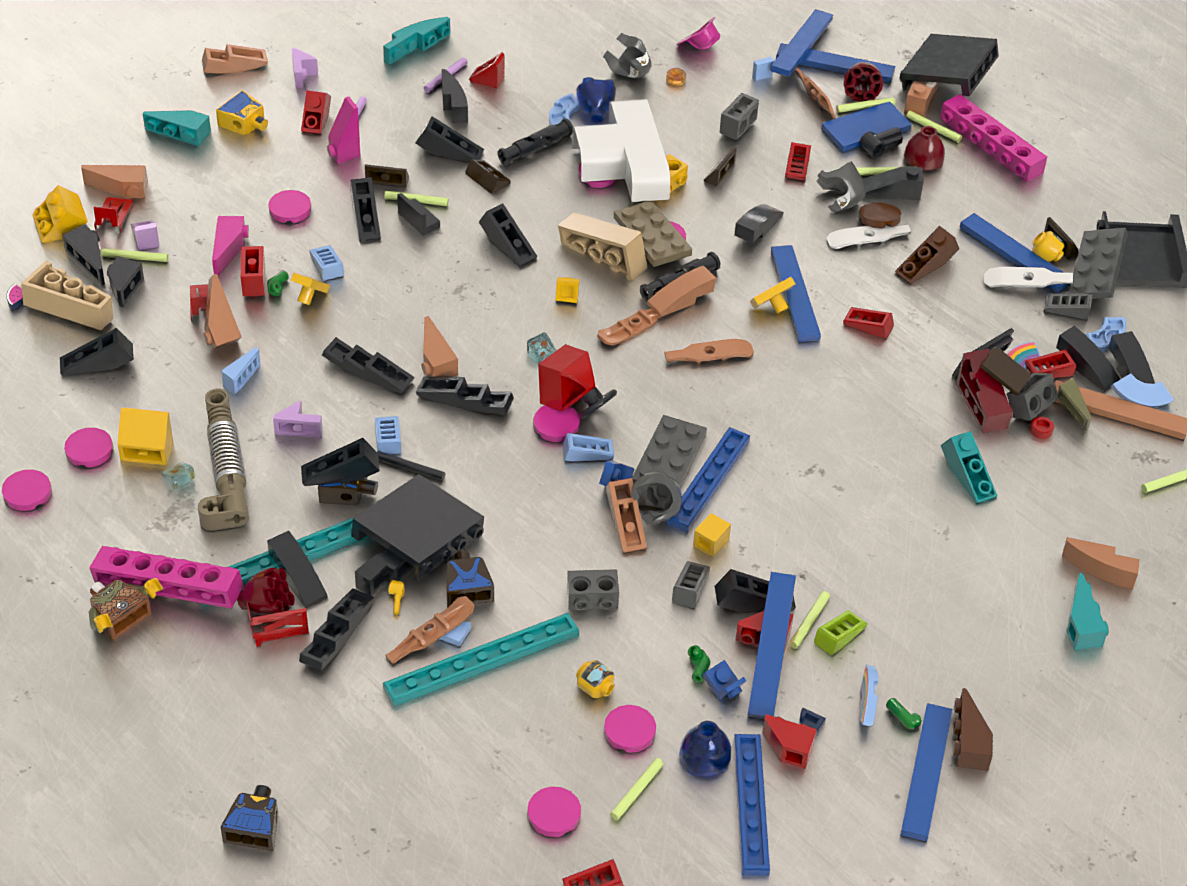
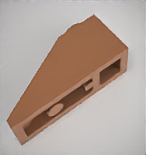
(920, 97)
(120, 180)
(219, 320)
(437, 354)
(626, 515)

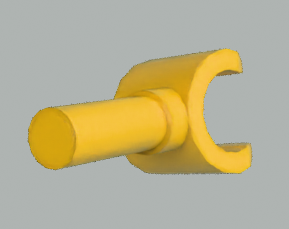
(396, 588)

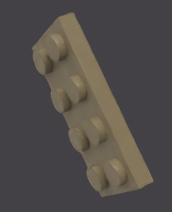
(659, 236)

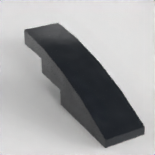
(364, 365)
(459, 394)
(337, 629)

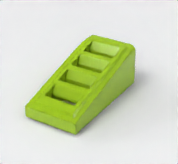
(837, 633)

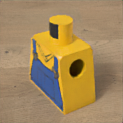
(241, 114)

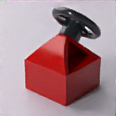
(567, 378)

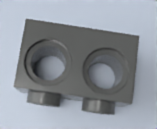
(739, 116)
(1034, 397)
(592, 589)

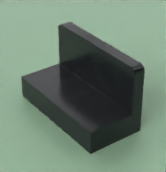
(417, 214)

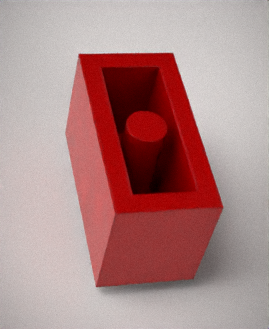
(252, 271)

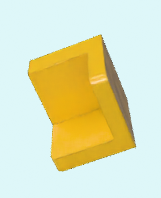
(712, 535)

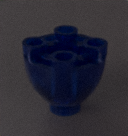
(595, 97)
(705, 750)

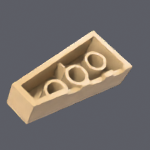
(605, 243)
(66, 297)

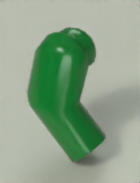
(274, 283)
(700, 661)
(909, 720)

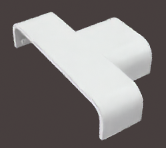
(625, 150)

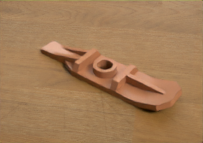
(816, 93)
(627, 329)
(720, 350)
(441, 624)

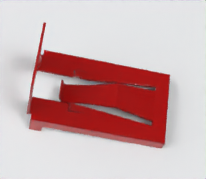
(110, 214)
(198, 302)
(284, 618)

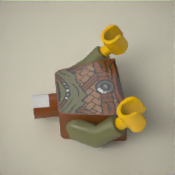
(120, 605)

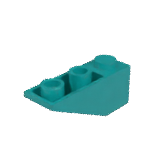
(179, 124)
(968, 466)
(1085, 622)

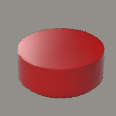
(1042, 427)

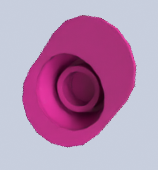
(704, 37)

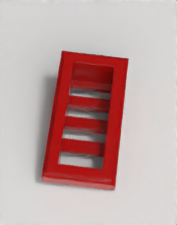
(799, 150)
(876, 323)
(1061, 360)
(598, 871)

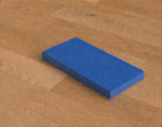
(849, 129)

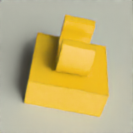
(567, 289)

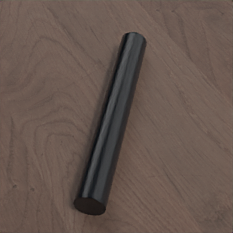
(411, 466)

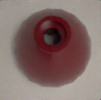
(856, 86)
(925, 149)
(267, 593)

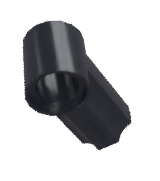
(876, 144)

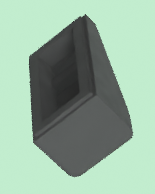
(1075, 305)
(690, 586)

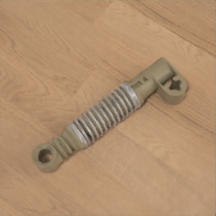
(229, 507)

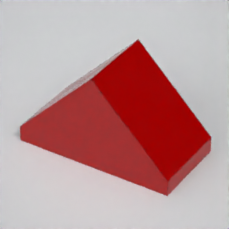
(490, 72)

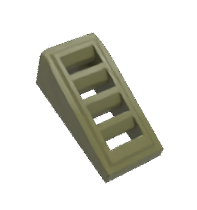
(1074, 402)

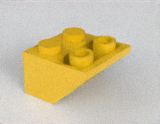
(59, 214)
(144, 436)

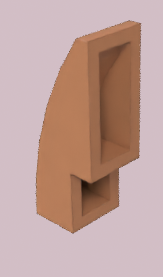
(233, 59)
(682, 291)
(1102, 562)

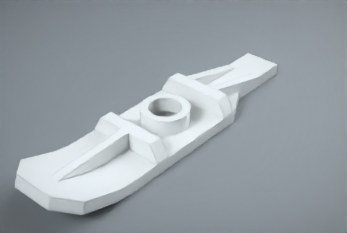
(861, 235)
(1015, 277)

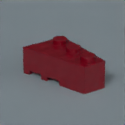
(983, 393)

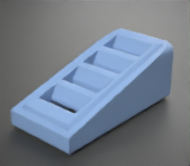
(327, 262)
(240, 371)
(388, 439)
(579, 447)

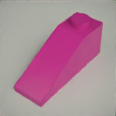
(344, 134)
(228, 241)

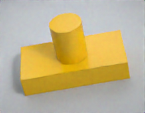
(309, 287)
(774, 296)

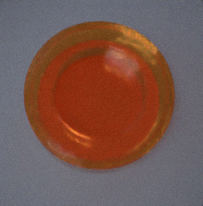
(676, 76)

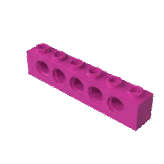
(993, 137)
(178, 577)

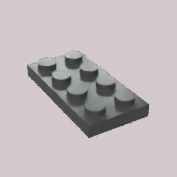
(1099, 262)
(671, 449)

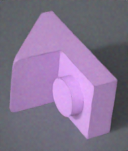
(303, 66)
(145, 234)
(294, 423)

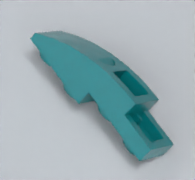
(417, 35)

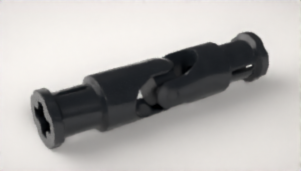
(534, 142)
(710, 262)

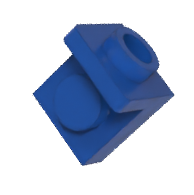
(615, 471)
(723, 681)

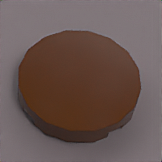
(879, 215)

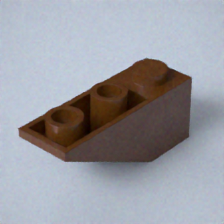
(929, 256)
(974, 736)

